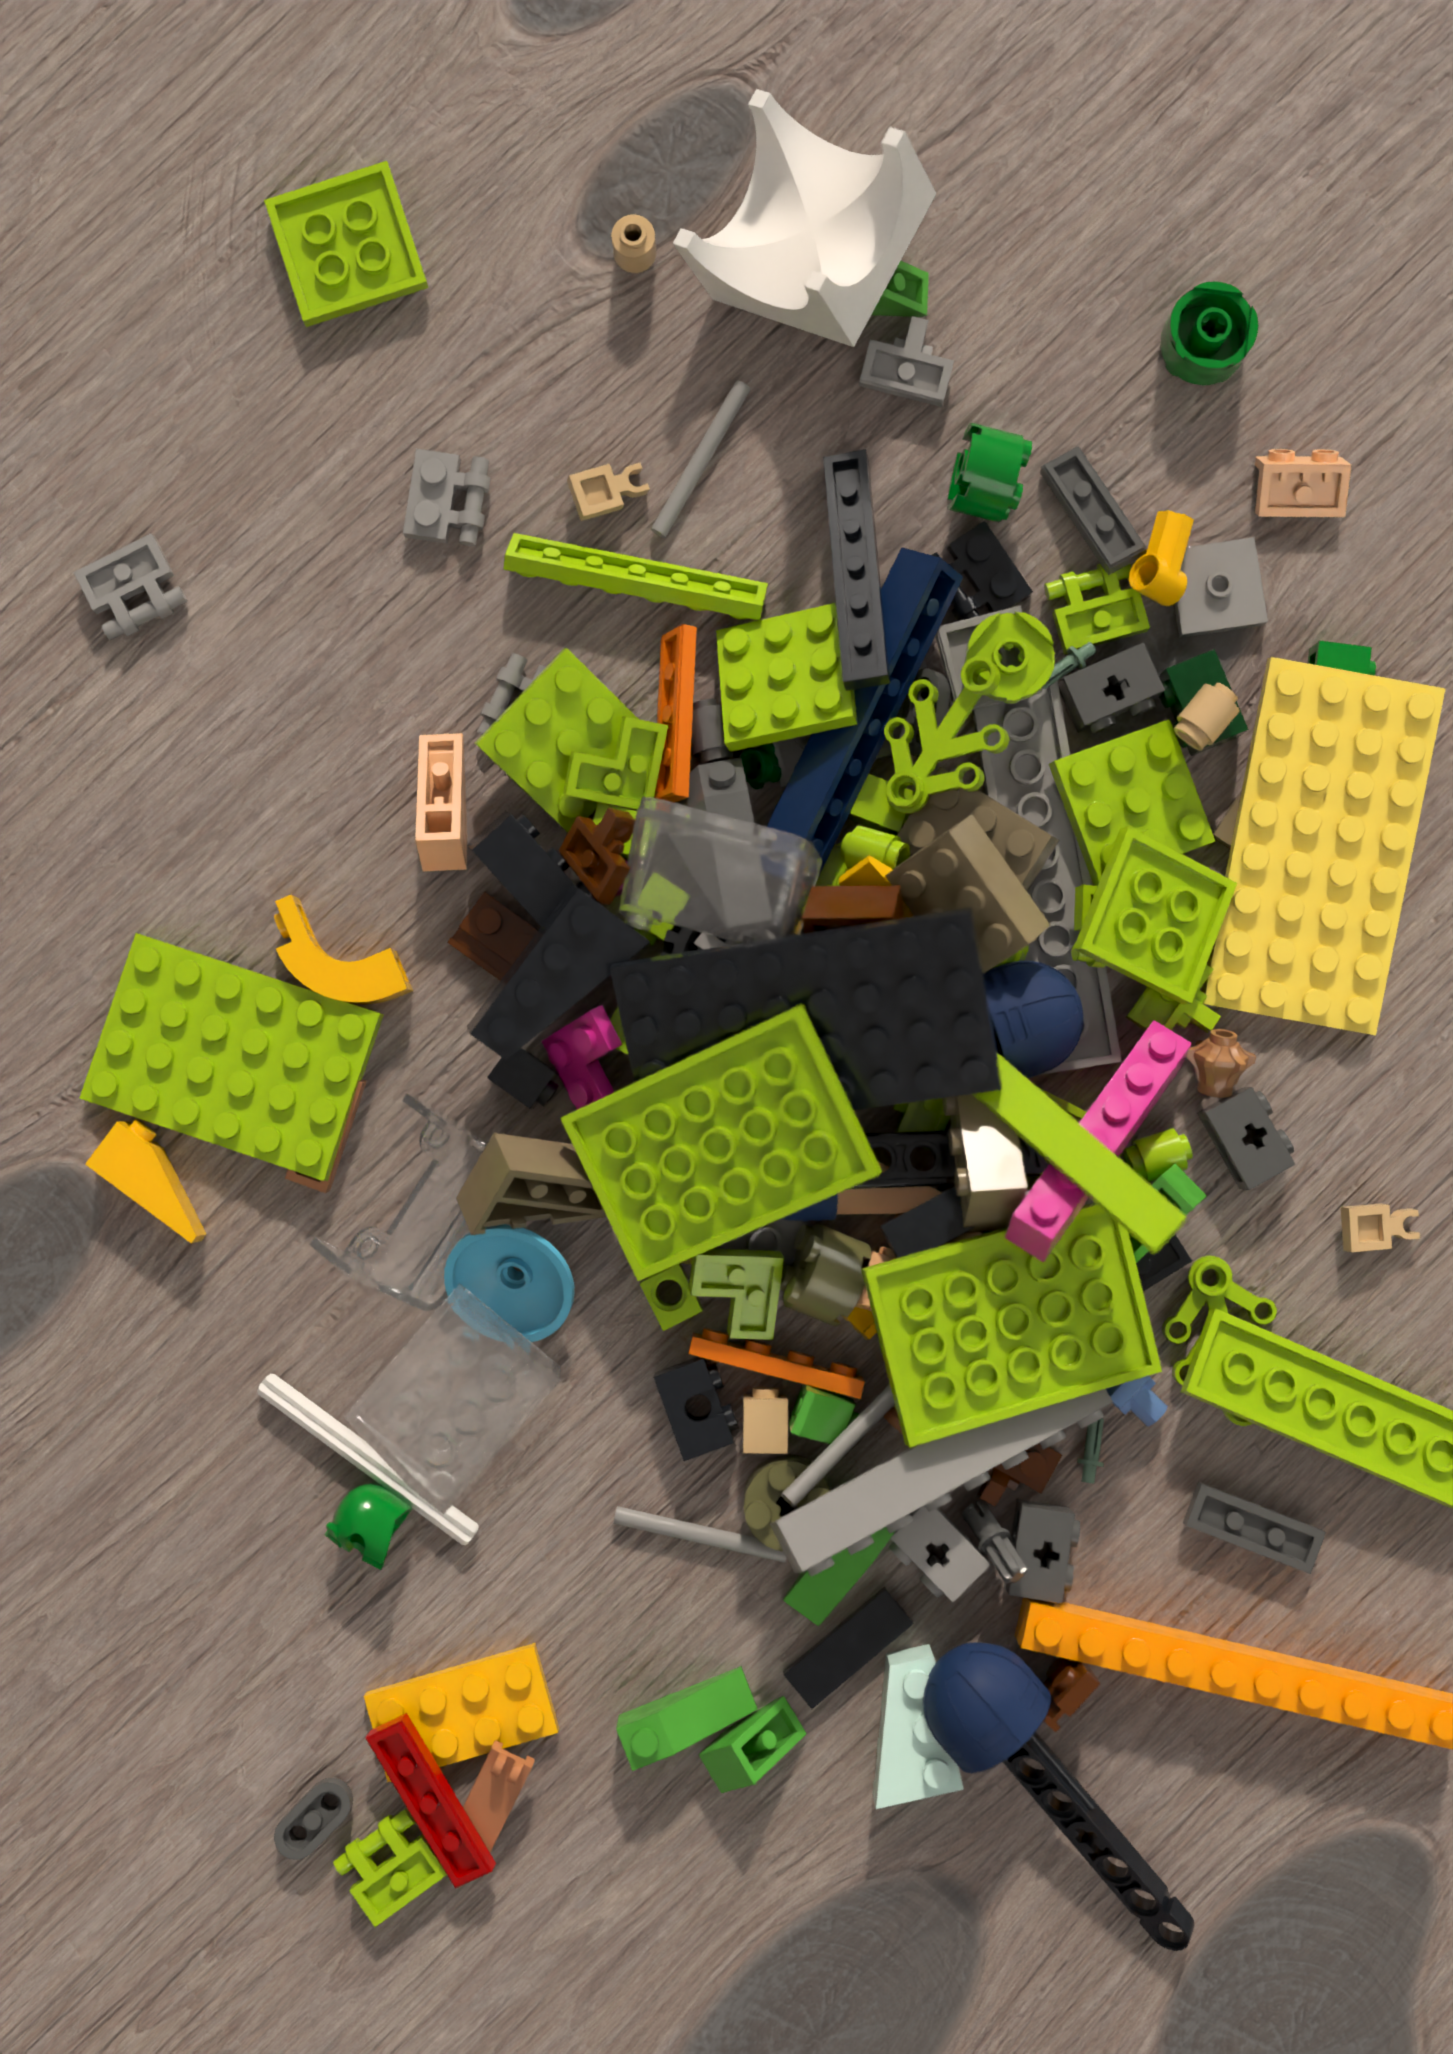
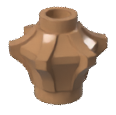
(1219, 1063)

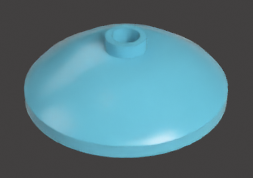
(528, 1300)

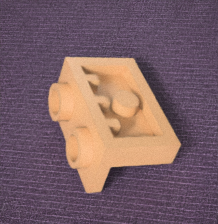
(1302, 484)

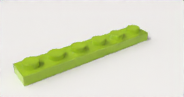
(635, 576)

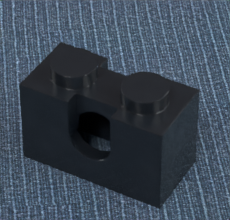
(696, 1433)

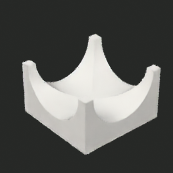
(813, 228)

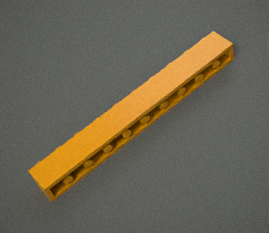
(1237, 1671)

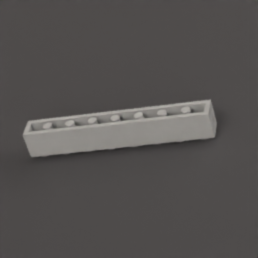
(921, 1478)

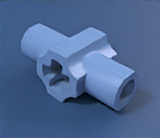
(1138, 1398)

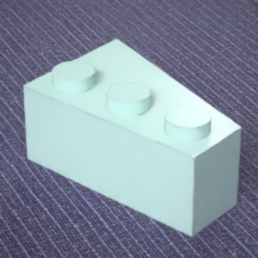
(908, 1756)

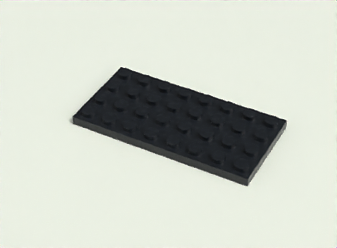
(888, 999)

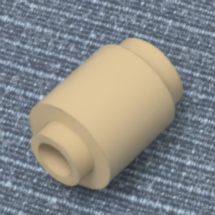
(634, 243)
(1207, 715)

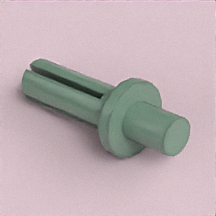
(1073, 660)
(1092, 1451)

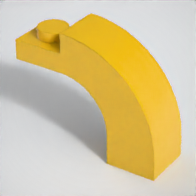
(355, 982)

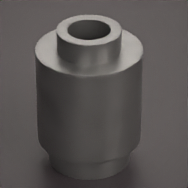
(708, 733)

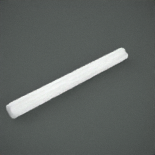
(360, 1455)

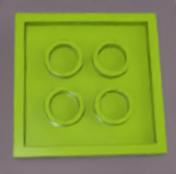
(346, 243)
(782, 678)
(553, 716)
(1135, 784)
(1155, 915)

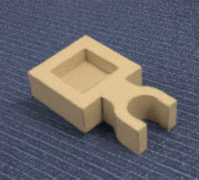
(600, 492)
(1372, 1227)

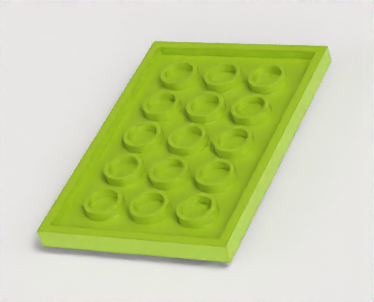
(231, 1056)
(721, 1143)
(998, 1333)

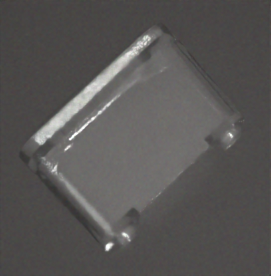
(716, 874)

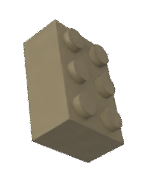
(1016, 839)
(968, 872)

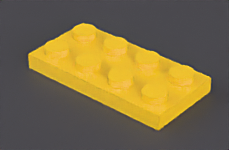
(472, 1705)

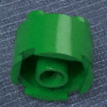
(1231, 336)
(988, 472)

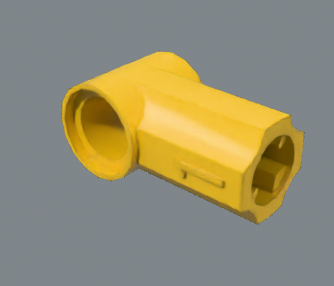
(1158, 571)

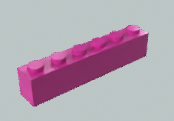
(1113, 1121)

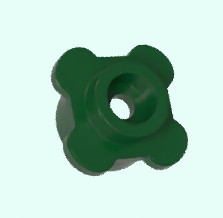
(761, 765)

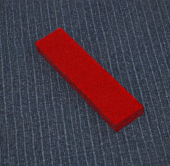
(430, 1800)

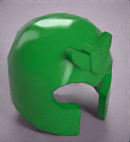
(367, 1522)

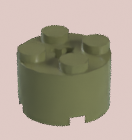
(824, 1274)
(764, 1489)

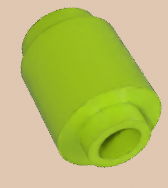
(880, 845)
(1157, 1153)

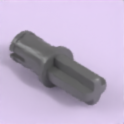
(995, 1542)

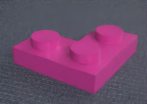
(576, 1053)

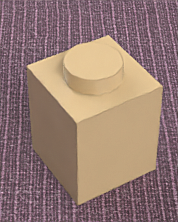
(765, 1421)

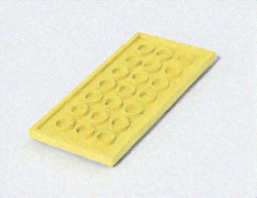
(1323, 844)

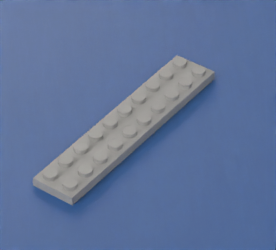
(1025, 785)

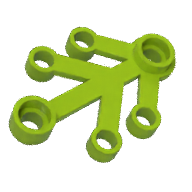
(939, 742)
(1214, 1297)

